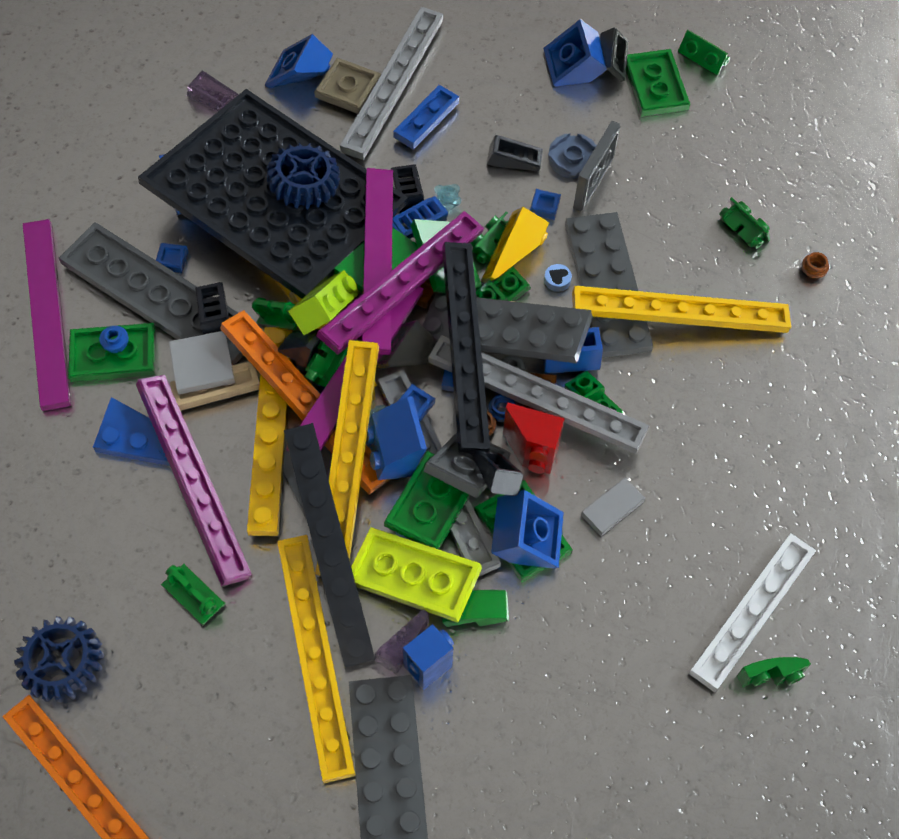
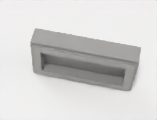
(613, 506)

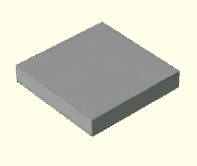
(201, 362)

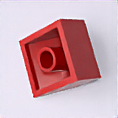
(533, 436)

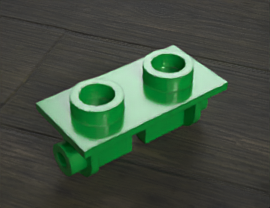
(703, 52)
(753, 229)
(484, 244)
(274, 313)
(322, 369)
(192, 593)

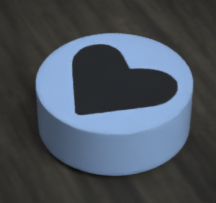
(557, 277)

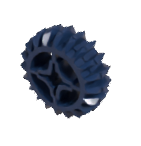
(303, 167)
(35, 678)

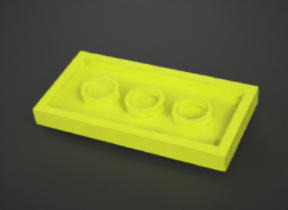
(415, 574)

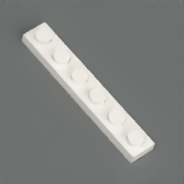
(752, 613)

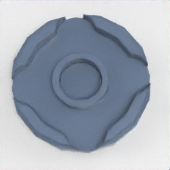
(569, 154)

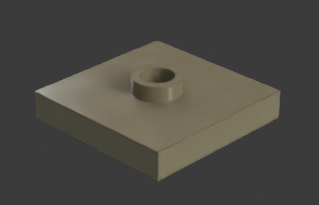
(347, 85)

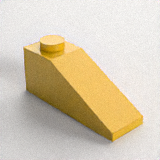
(520, 237)

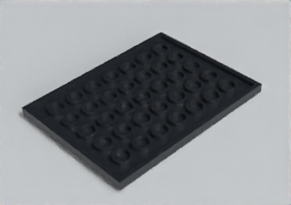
(223, 187)

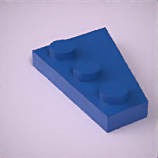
(128, 435)

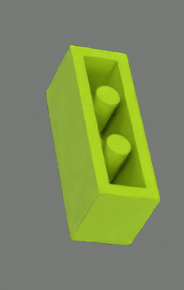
(324, 302)

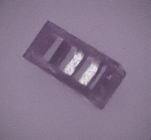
(212, 85)
(391, 653)

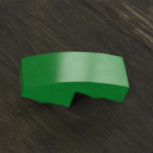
(507, 287)
(591, 388)
(484, 608)
(779, 669)

